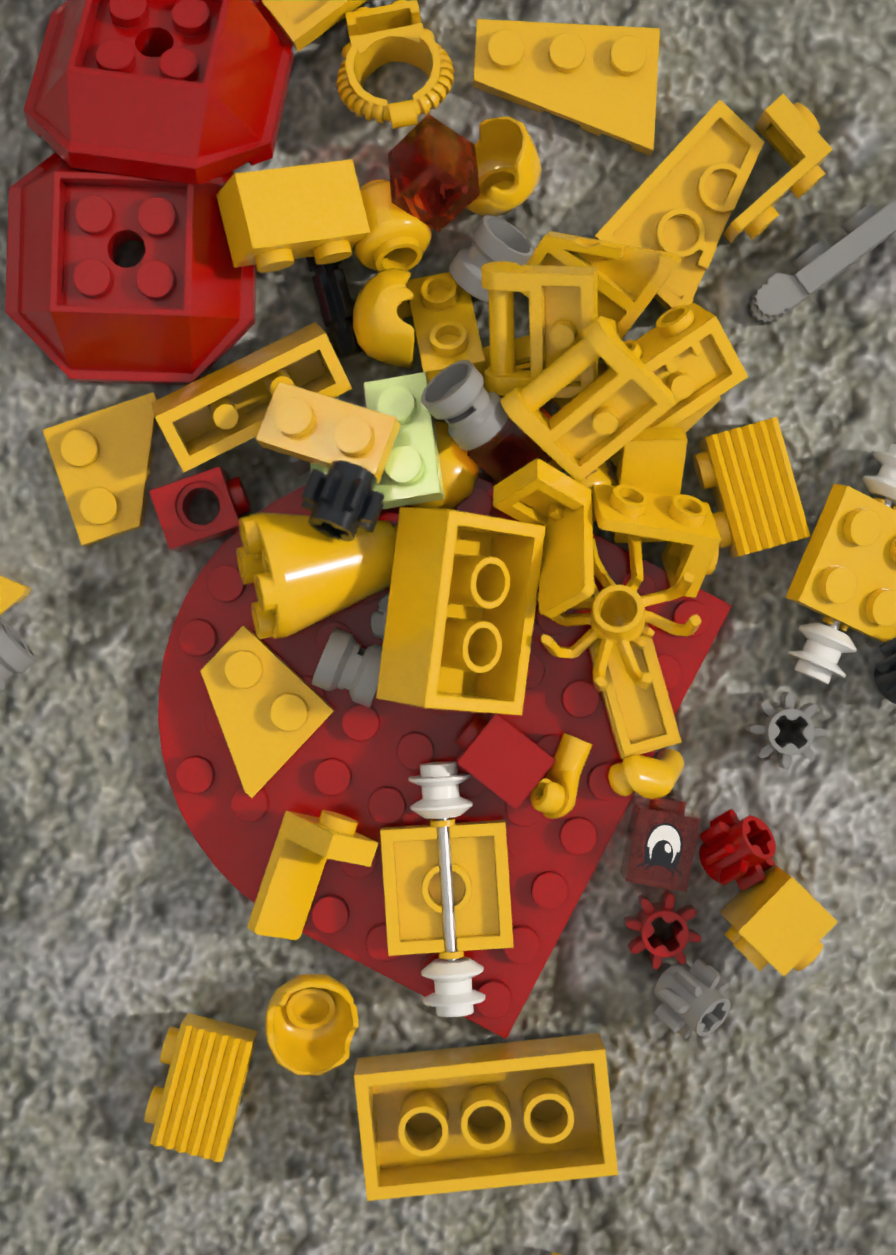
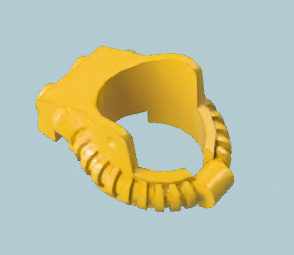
(388, 36)

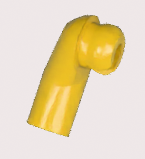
(647, 775)
(558, 791)

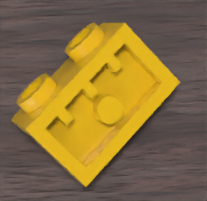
(690, 358)

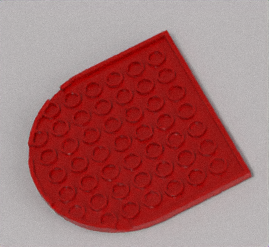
(365, 755)

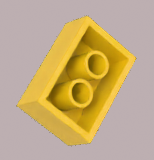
(460, 611)

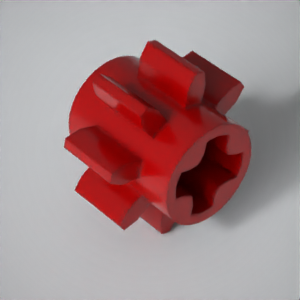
(737, 849)
(679, 929)

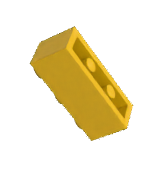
(233, 401)

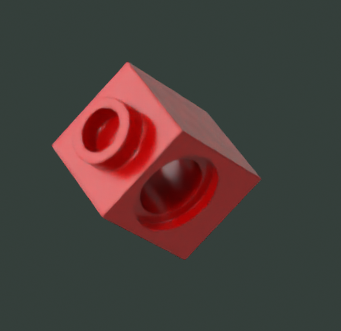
(174, 501)
(502, 758)

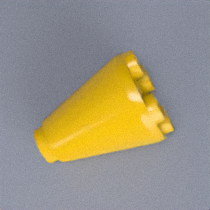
(306, 574)

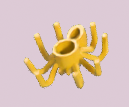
(620, 618)

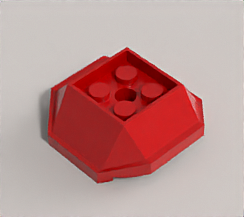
(161, 86)
(114, 322)

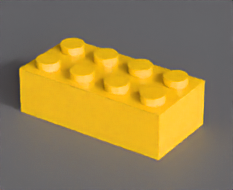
(485, 1116)

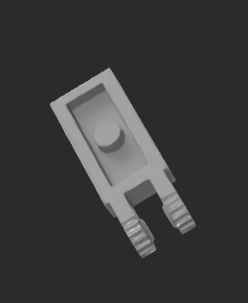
(822, 264)

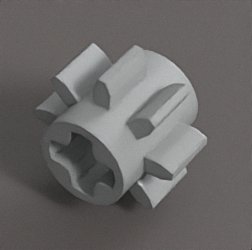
(802, 729)
(692, 998)

